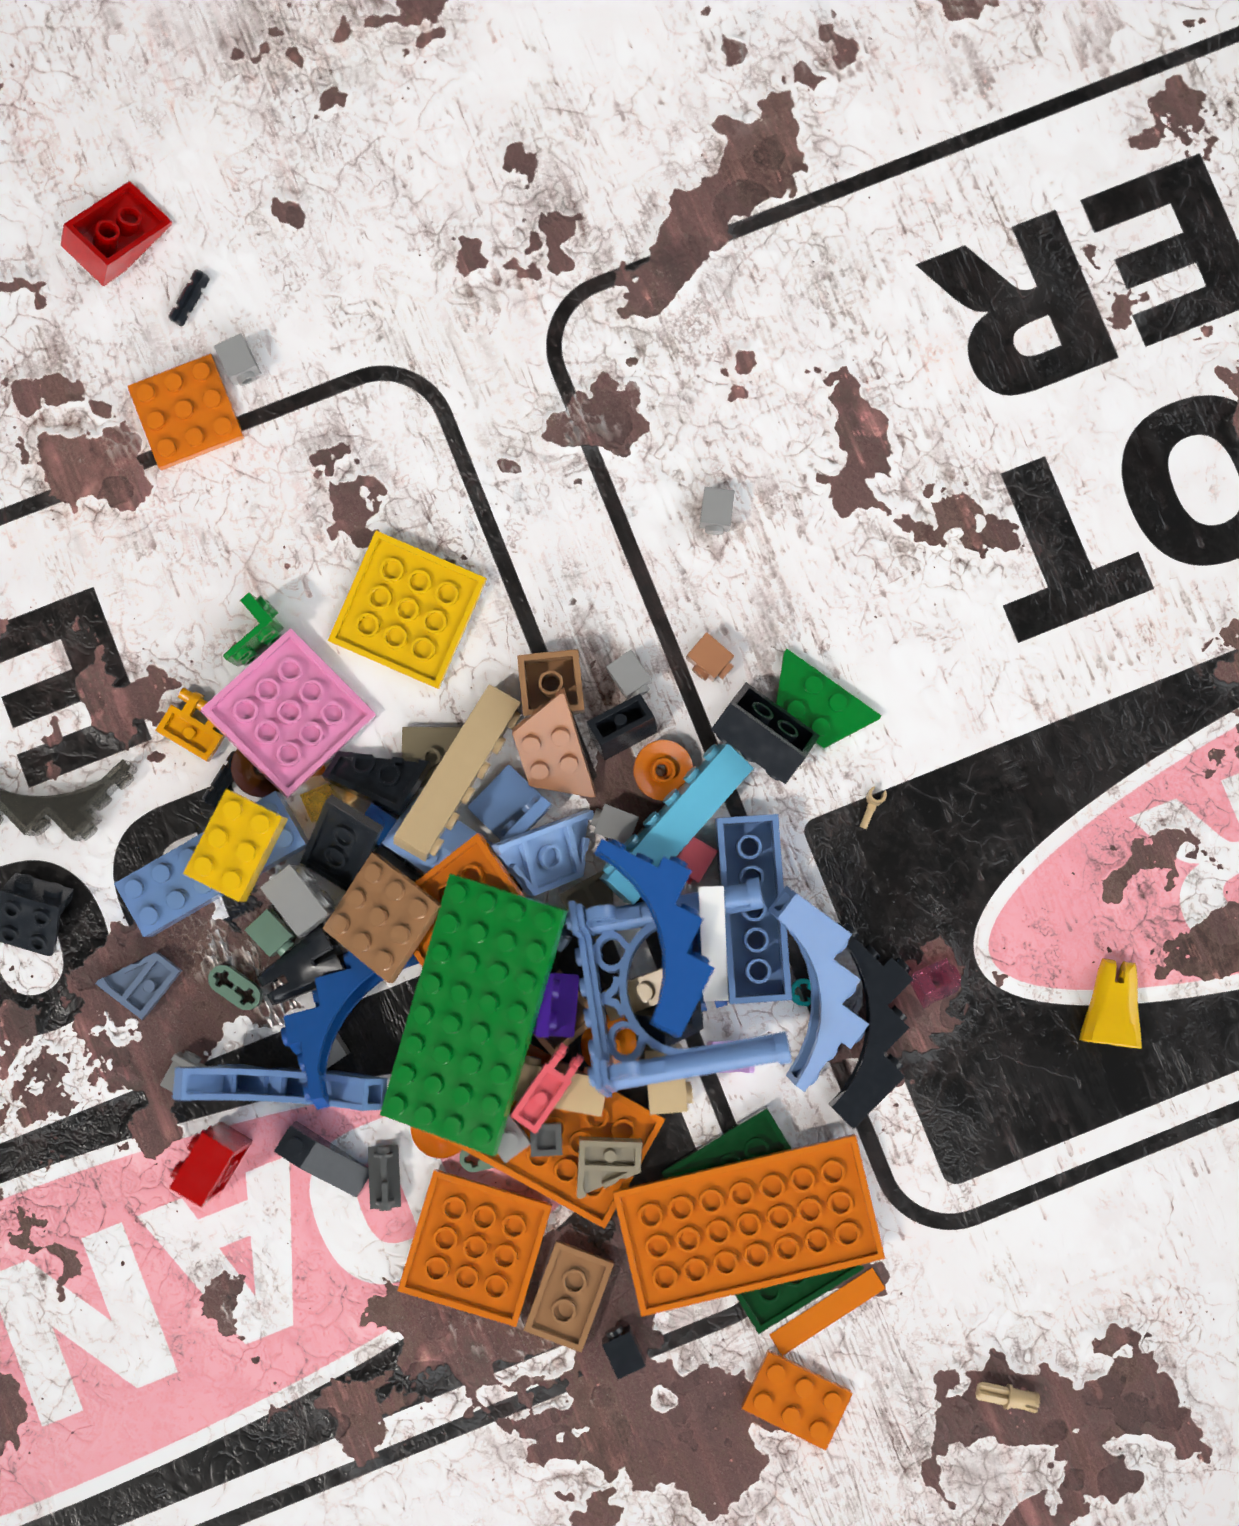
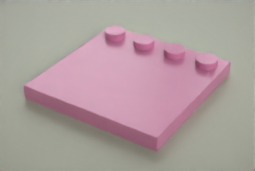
(288, 713)

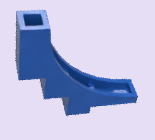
(660, 887)

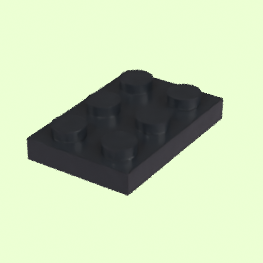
(340, 842)

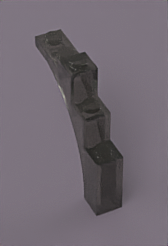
(70, 811)

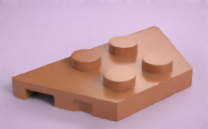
(553, 749)

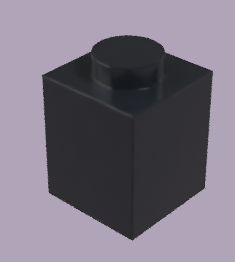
(623, 1351)

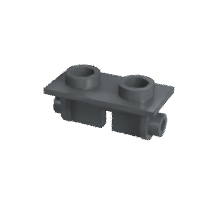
(384, 1177)

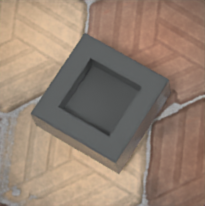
(547, 1140)

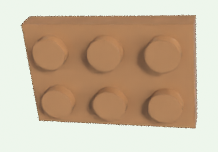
(568, 1296)

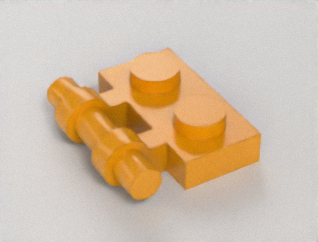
(187, 731)

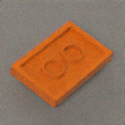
(796, 1399)

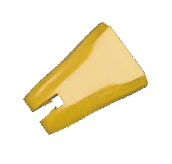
(1114, 1007)

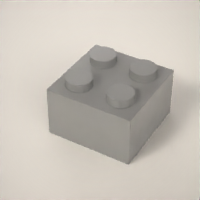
(299, 899)

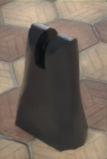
(310, 958)

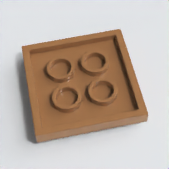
(382, 917)

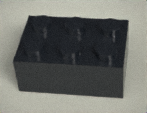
(765, 733)

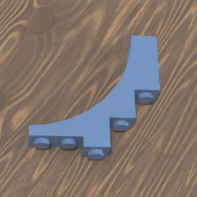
(830, 983)
(276, 1085)

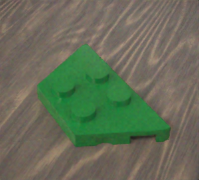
(820, 702)

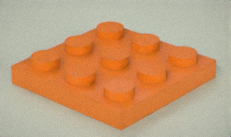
(185, 412)

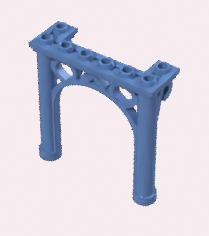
(678, 1063)

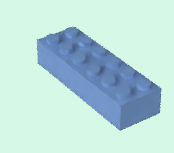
(163, 895)
(754, 938)

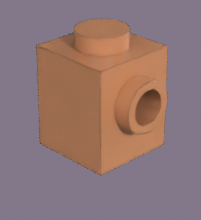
(710, 659)

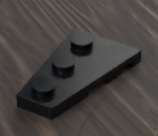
(377, 780)

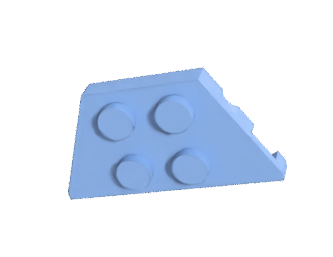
(547, 854)

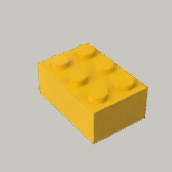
(235, 846)

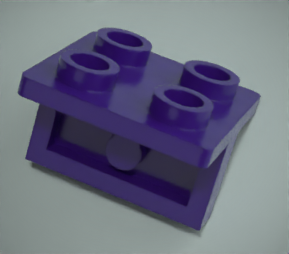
(558, 1007)

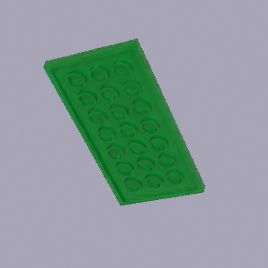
(473, 1013)

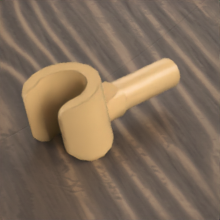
(871, 807)

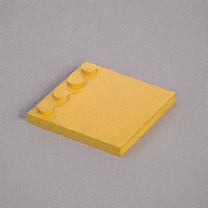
(407, 609)

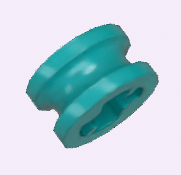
(796, 998)

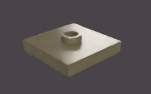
(427, 744)

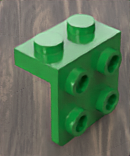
(263, 634)

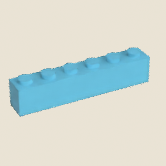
(683, 813)

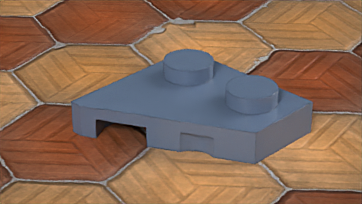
(141, 983)

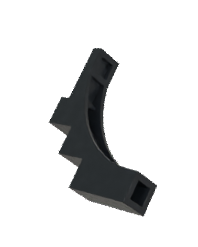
(874, 1072)

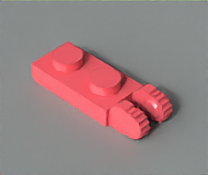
(545, 1091)

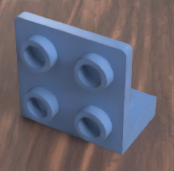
(509, 805)

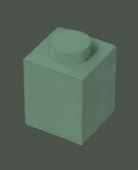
(271, 933)

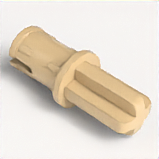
(1008, 1396)

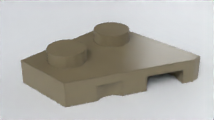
(606, 1161)

